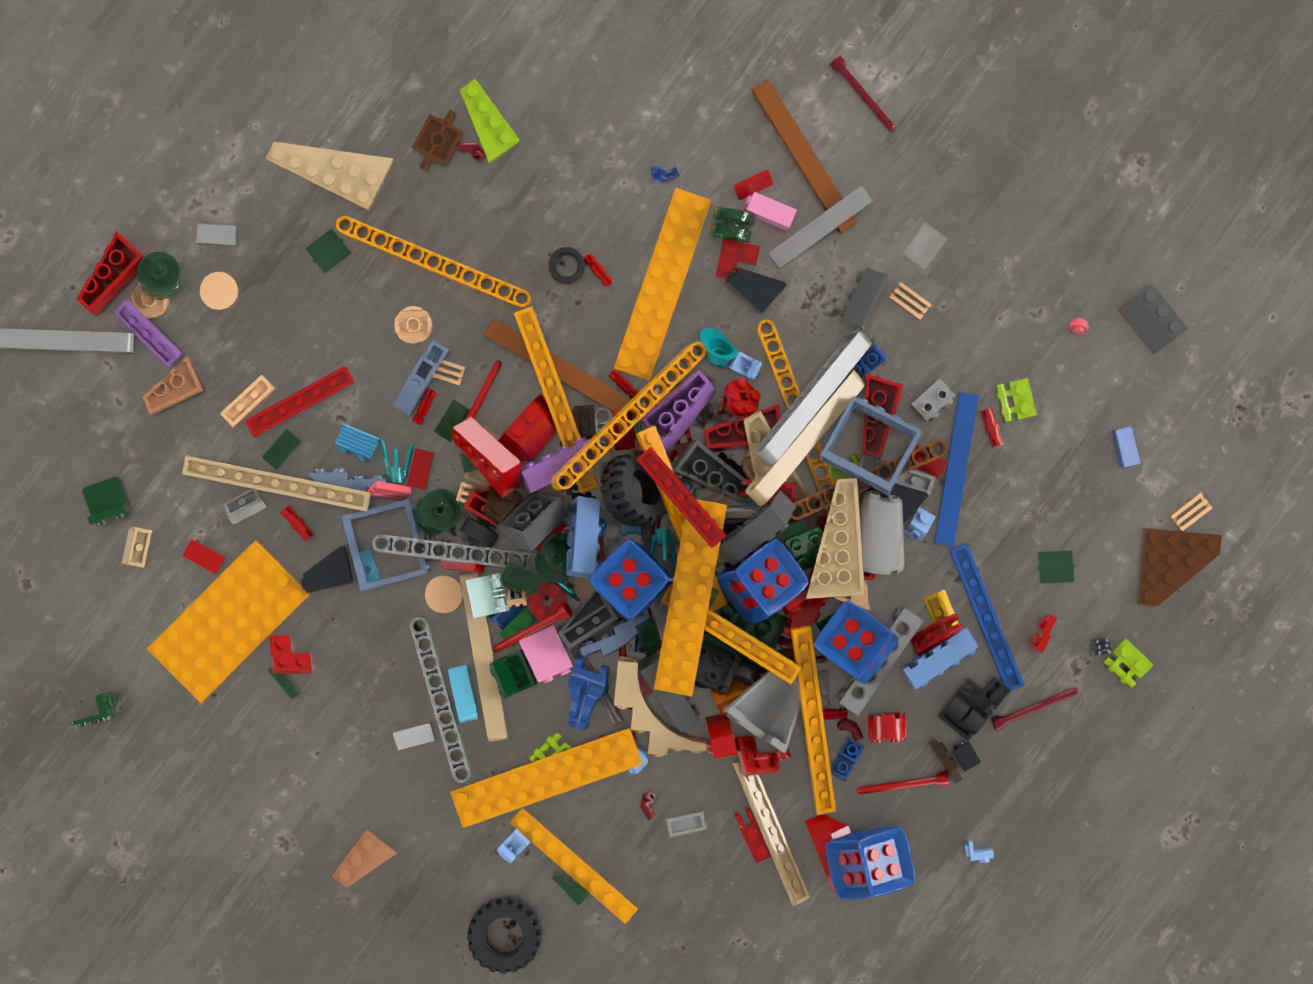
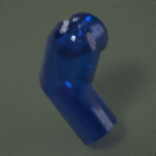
(662, 175)

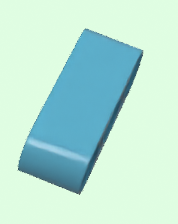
(463, 693)

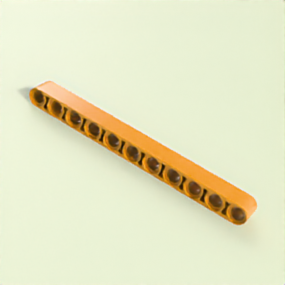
(426, 255)
(793, 390)
(621, 420)

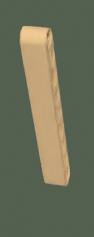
(773, 477)
(483, 656)

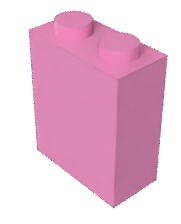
(770, 211)
(546, 654)

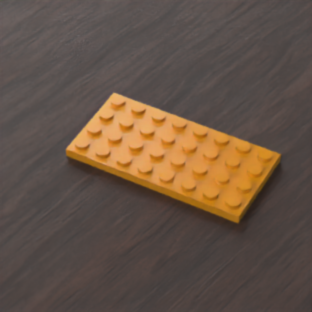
(228, 621)

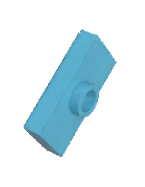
(369, 566)

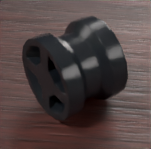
(1102, 646)

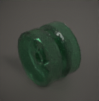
(732, 224)
(169, 276)
(437, 511)
(552, 558)

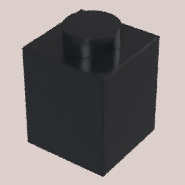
(965, 755)

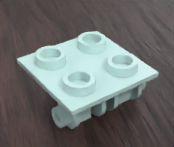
(487, 595)

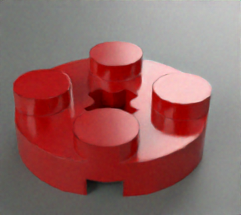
(749, 394)

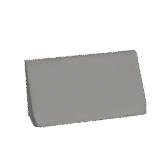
(244, 505)
(414, 736)

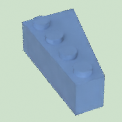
(583, 536)
(939, 658)

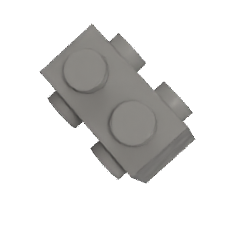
(933, 401)

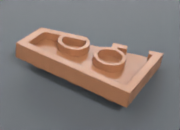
(175, 387)
(362, 859)

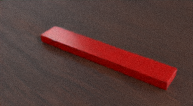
(299, 401)
(681, 497)

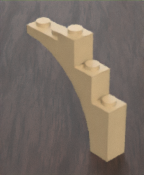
(643, 718)

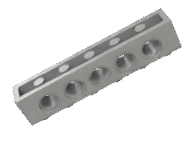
(857, 704)

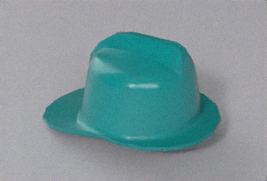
(718, 347)

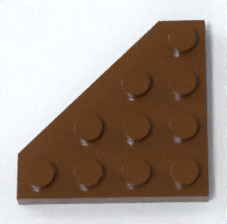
(1172, 560)

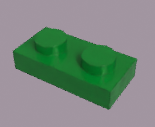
(519, 623)

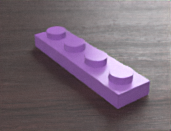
(147, 333)

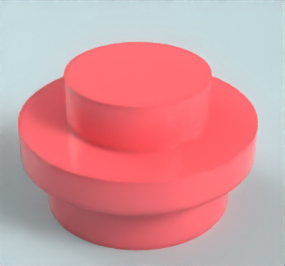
(1079, 326)

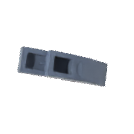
(420, 377)
(342, 479)
(623, 634)

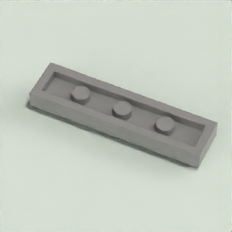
(911, 479)

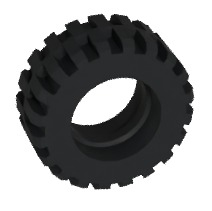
(620, 496)
(504, 961)

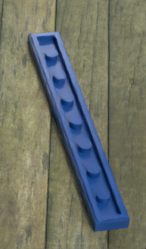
(956, 469)
(986, 617)

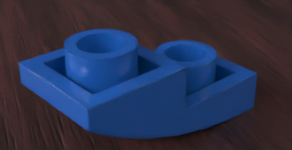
(870, 360)
(846, 759)

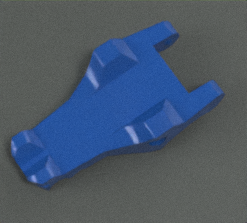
(585, 691)

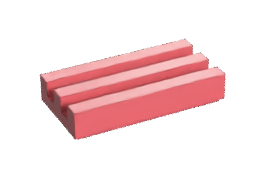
(389, 491)

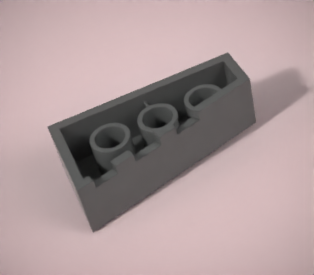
(708, 470)
(757, 529)
(676, 705)

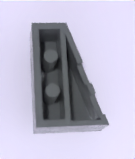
(590, 618)

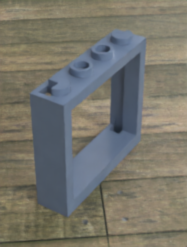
(857, 472)
(354, 553)

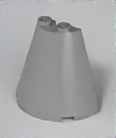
(881, 533)
(767, 710)

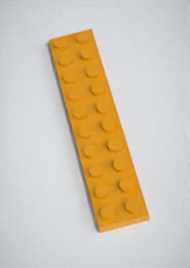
(662, 284)
(688, 607)
(546, 777)

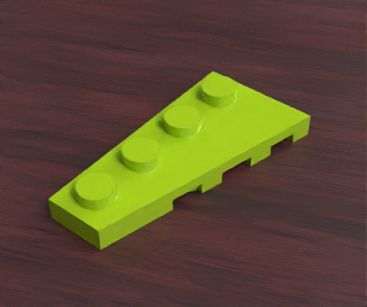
(490, 125)

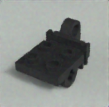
(717, 670)
(972, 706)

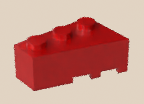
(721, 736)

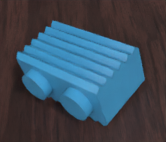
(357, 441)

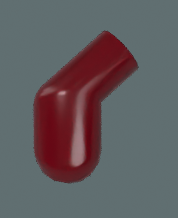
(473, 148)
(785, 644)
(851, 726)
(646, 803)

